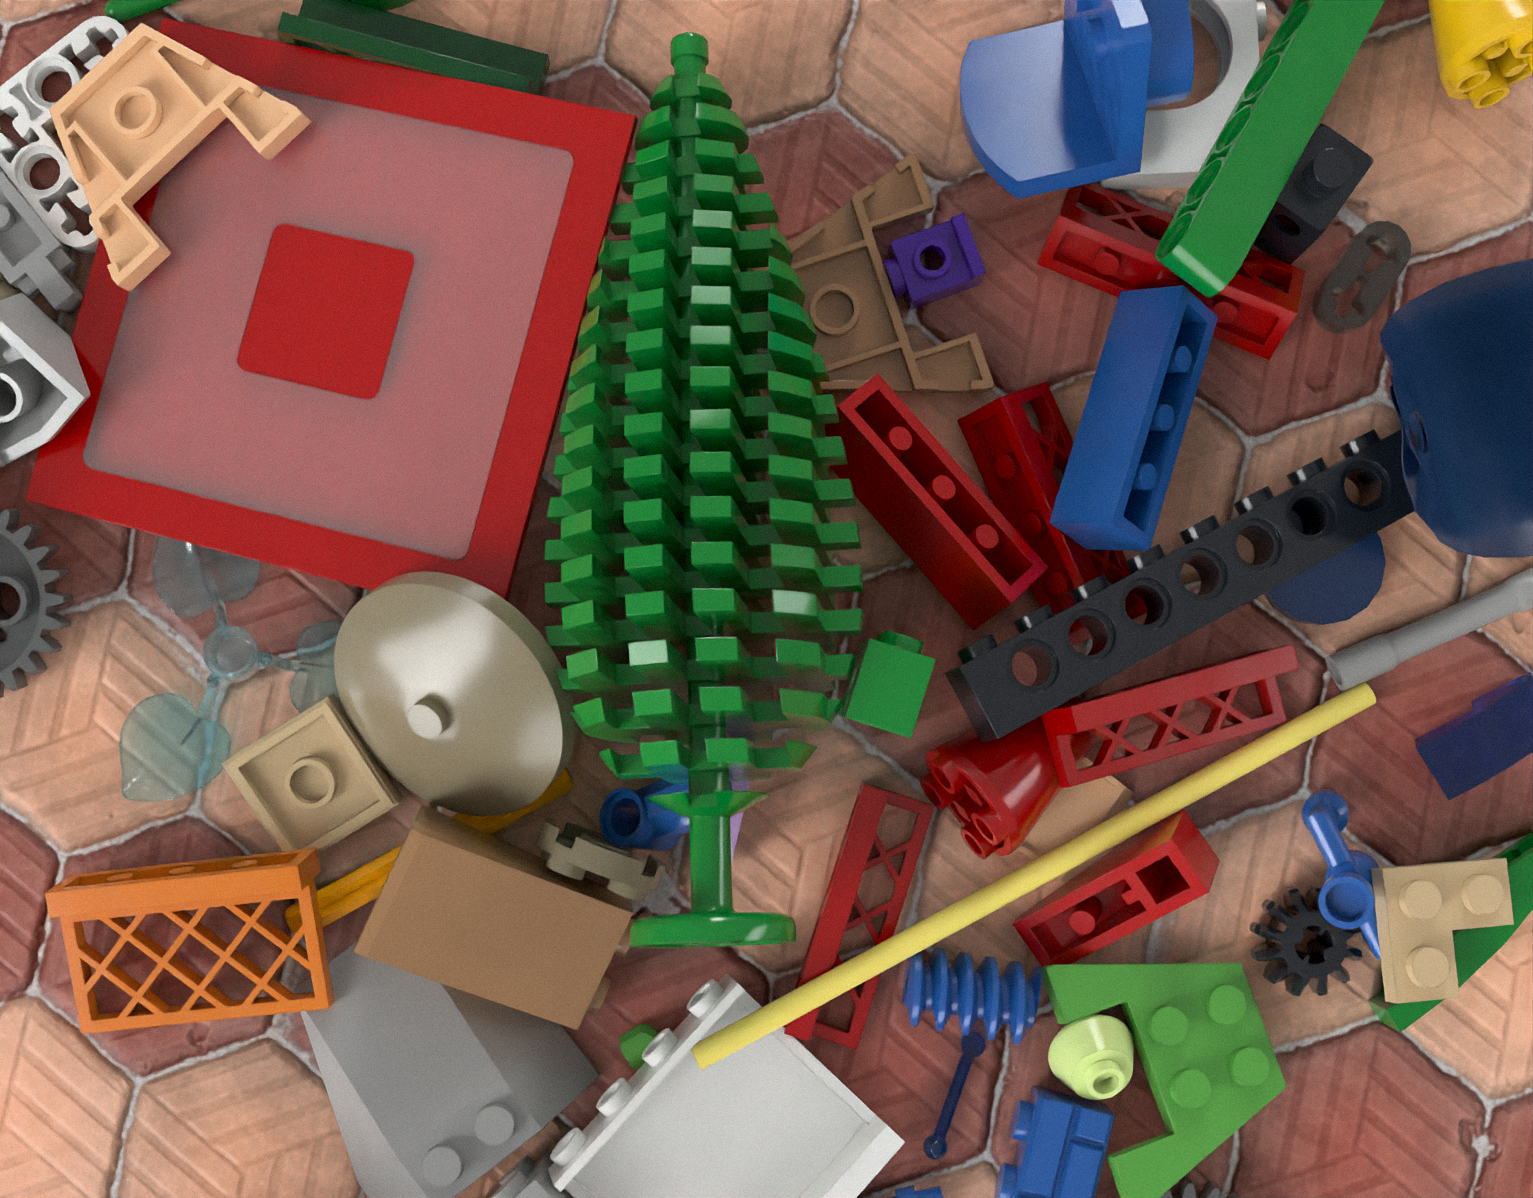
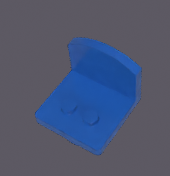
(1073, 94)

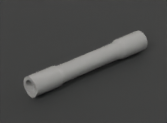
(1386, 651)

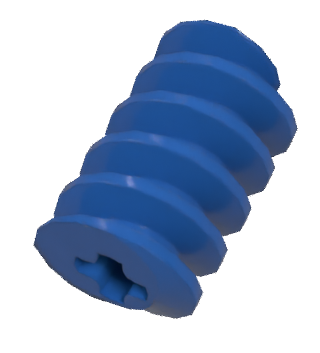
(972, 994)

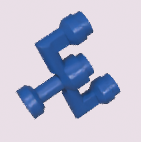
(1348, 891)

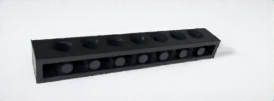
(1001, 704)

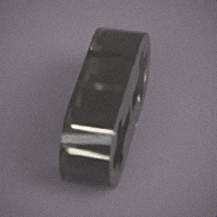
(1373, 285)

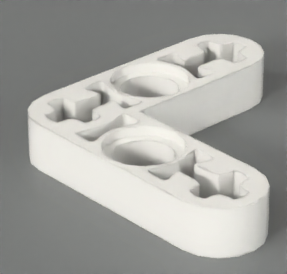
(32, 120)

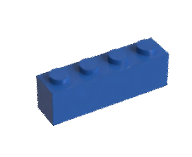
(1134, 419)

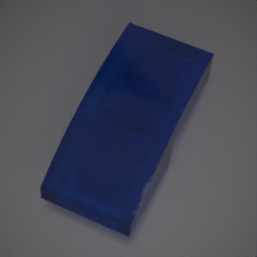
(1482, 740)

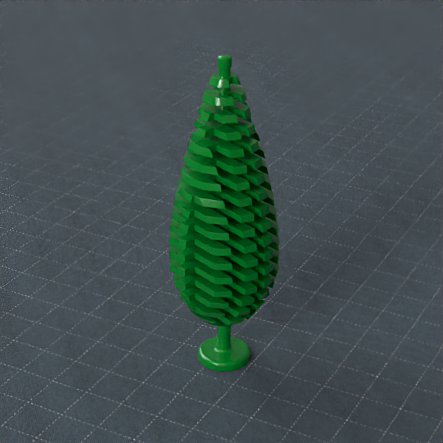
(672, 496)

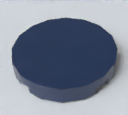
(1334, 587)

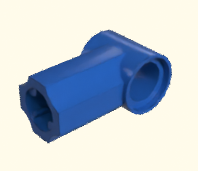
(637, 823)

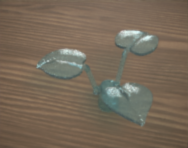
(164, 740)

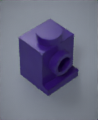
(960, 268)

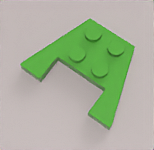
(1197, 1047)

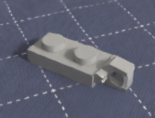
(32, 254)

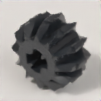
(1286, 929)

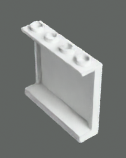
(741, 1128)

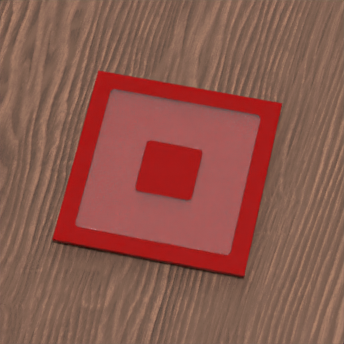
(348, 336)

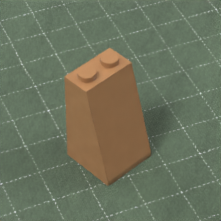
(496, 922)

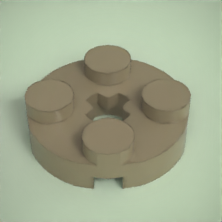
(588, 850)

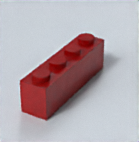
(931, 505)

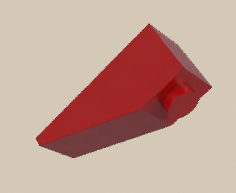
(1121, 892)

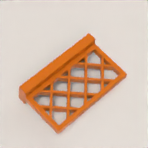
(190, 886)

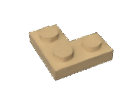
(1416, 919)

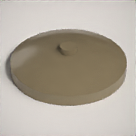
(454, 693)

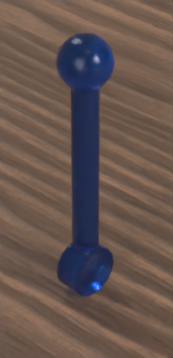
(972, 1046)

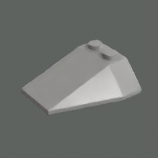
(434, 1077)

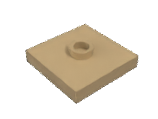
(312, 779)

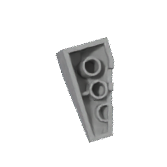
(38, 378)

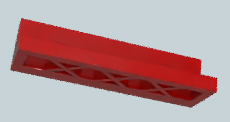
(1119, 257)
(1019, 477)
(1169, 692)
(842, 893)

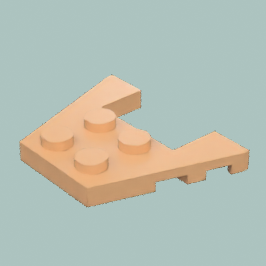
(142, 117)

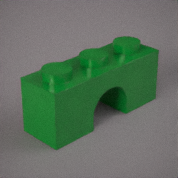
(888, 683)

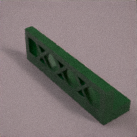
(413, 44)

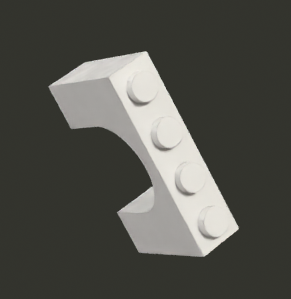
(1182, 138)

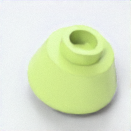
(1093, 1056)

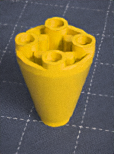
(1482, 47)

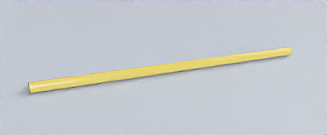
(1030, 876)

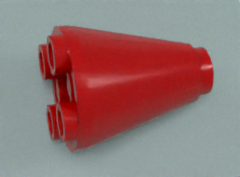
(999, 784)

